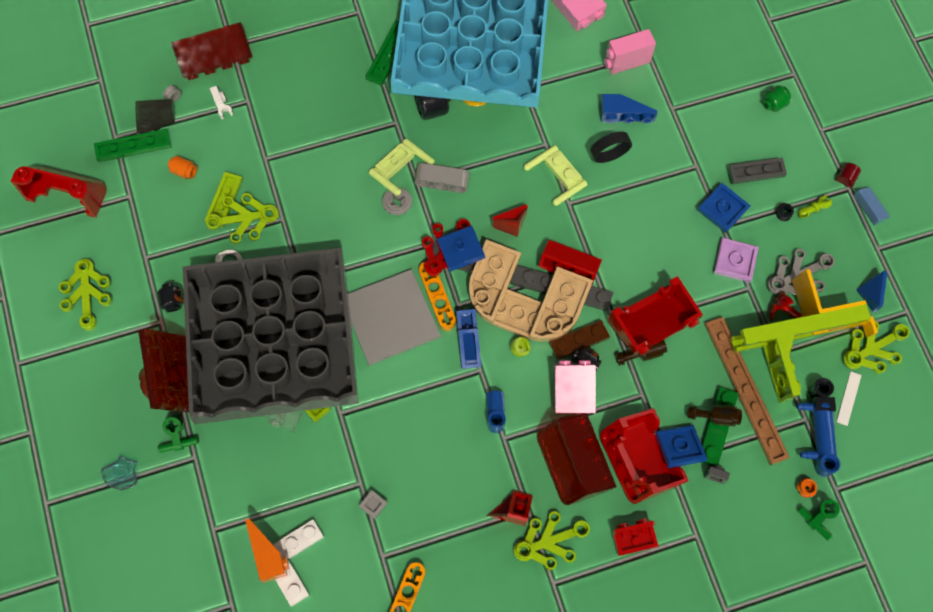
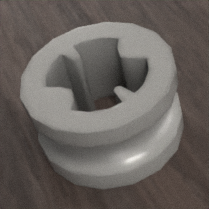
(172, 92)

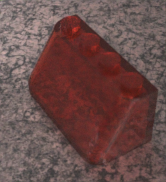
(212, 50)
(575, 459)

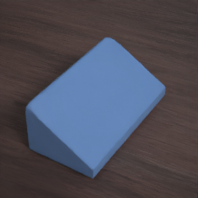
(871, 205)

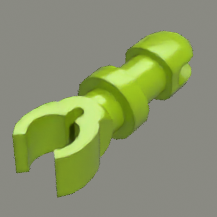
(815, 207)

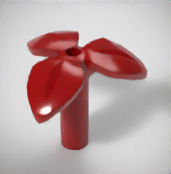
(782, 302)

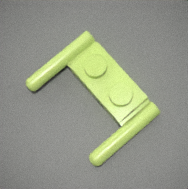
(395, 161)
(562, 170)

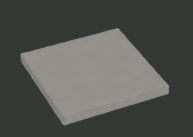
(391, 317)

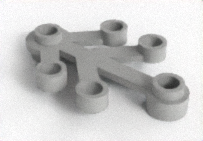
(784, 281)

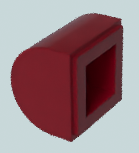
(848, 174)

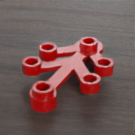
(438, 260)

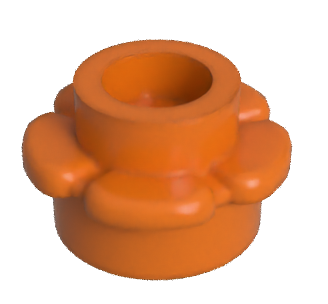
(811, 485)

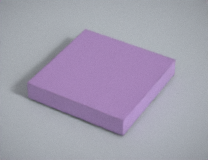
(736, 260)

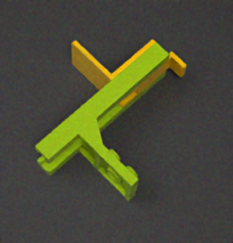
(779, 336)

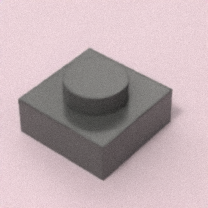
(717, 474)

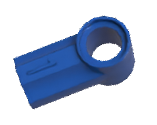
(495, 410)

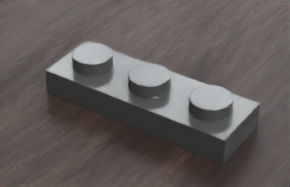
(757, 170)

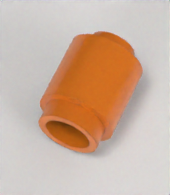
(182, 167)

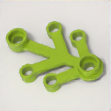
(244, 216)
(85, 291)
(872, 349)
(548, 542)

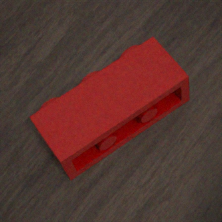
(567, 258)

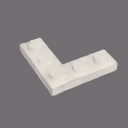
(290, 547)

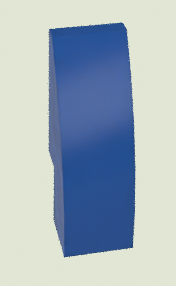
(468, 338)

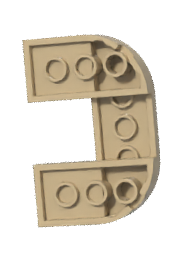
(518, 312)

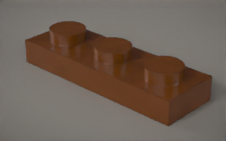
(584, 337)

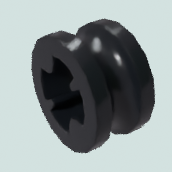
(780, 215)

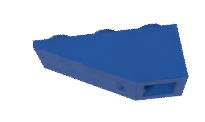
(624, 109)

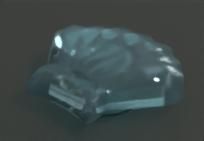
(120, 474)

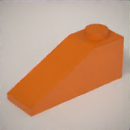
(268, 559)

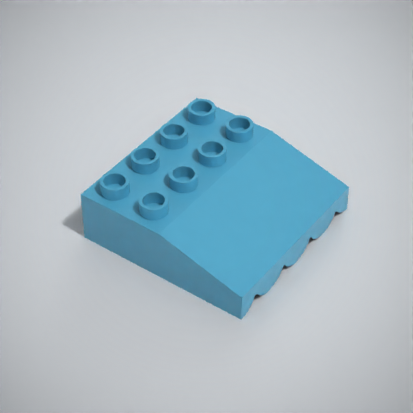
(471, 50)

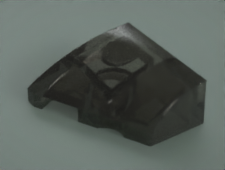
(154, 114)

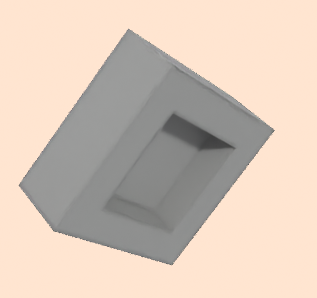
(373, 504)

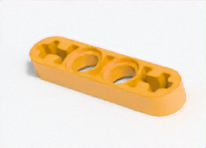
(435, 296)
(400, 600)

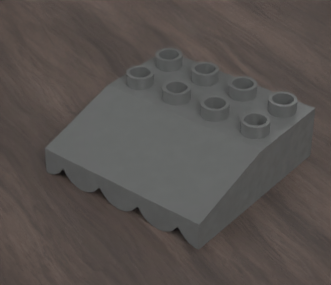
(268, 336)

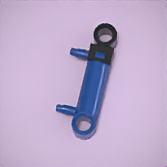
(822, 409)

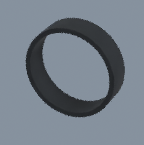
(607, 141)

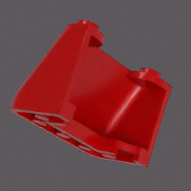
(39, 180)
(655, 317)
(638, 458)

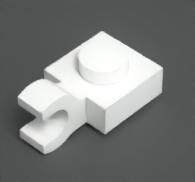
(219, 99)

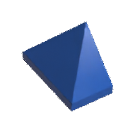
(874, 291)

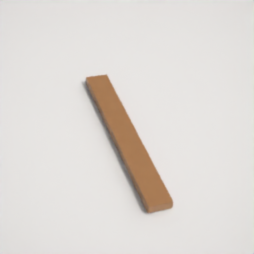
(748, 392)

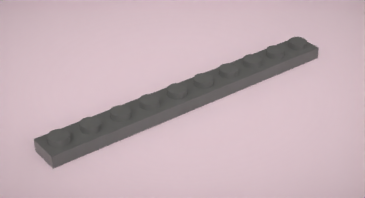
(541, 281)

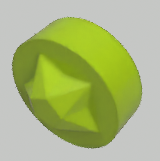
(520, 347)

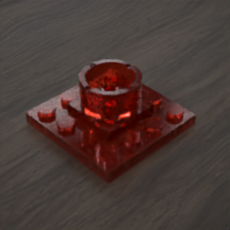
(164, 370)

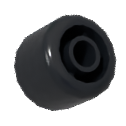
(431, 106)

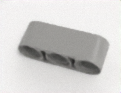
(442, 178)

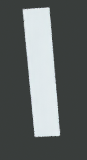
(849, 398)

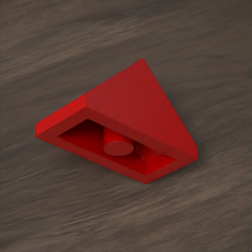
(510, 221)
(514, 508)

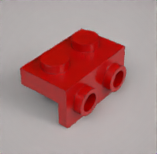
(635, 537)

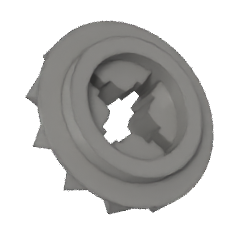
(388, 202)

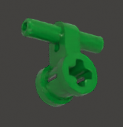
(177, 442)
(815, 522)

